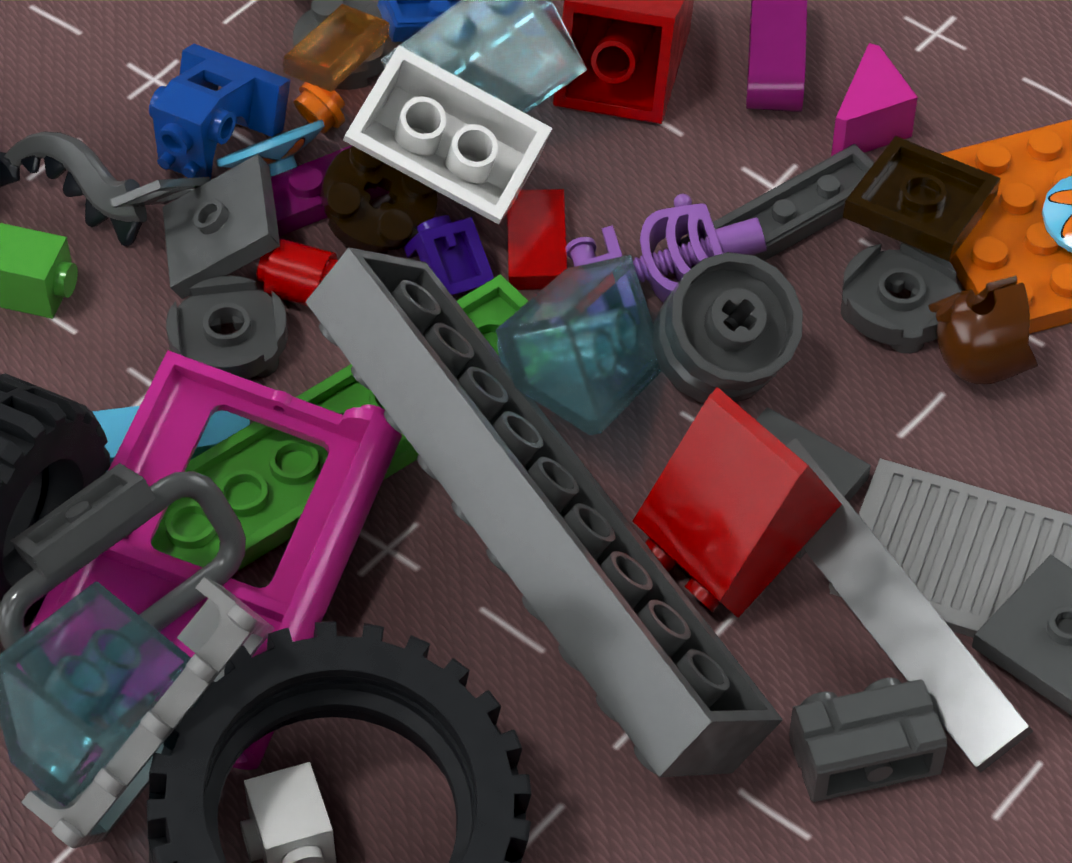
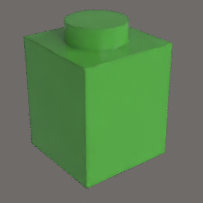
(34, 271)

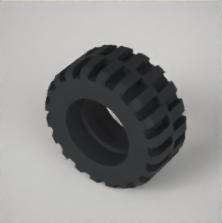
(46, 457)

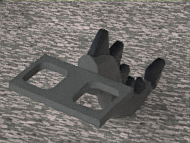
(88, 176)

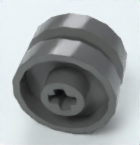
(727, 327)

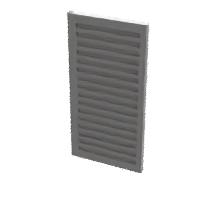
(961, 541)

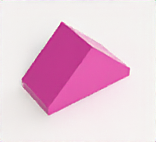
(875, 105)

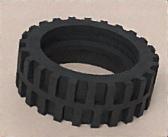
(341, 680)

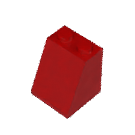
(628, 53)
(732, 506)

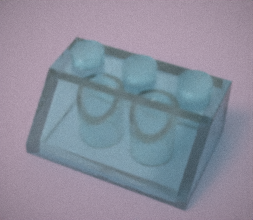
(503, 48)
(583, 344)
(81, 689)

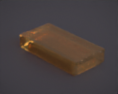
(336, 47)

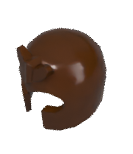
(986, 333)

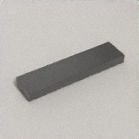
(803, 202)

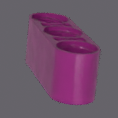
(777, 55)

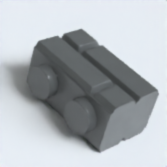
(867, 738)

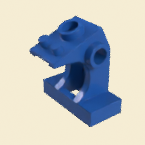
(195, 115)

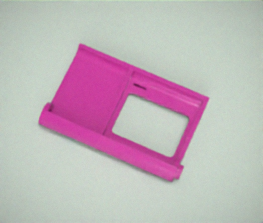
(163, 442)

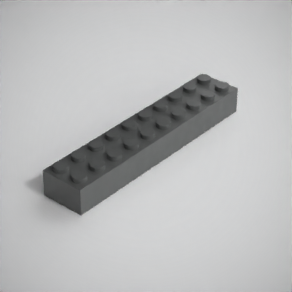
(543, 518)

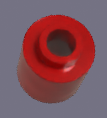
(294, 270)

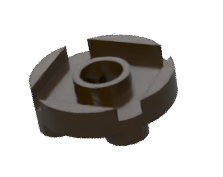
(357, 221)

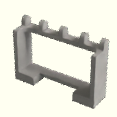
(215, 637)

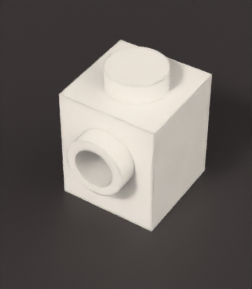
(287, 818)

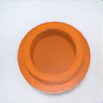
(320, 104)

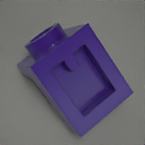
(452, 253)

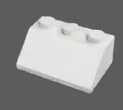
(448, 134)

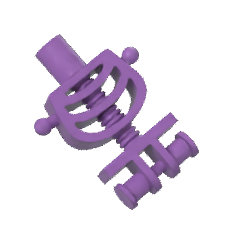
(673, 224)

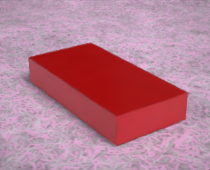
(536, 238)

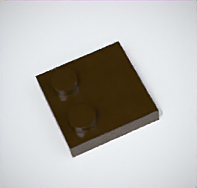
(921, 198)

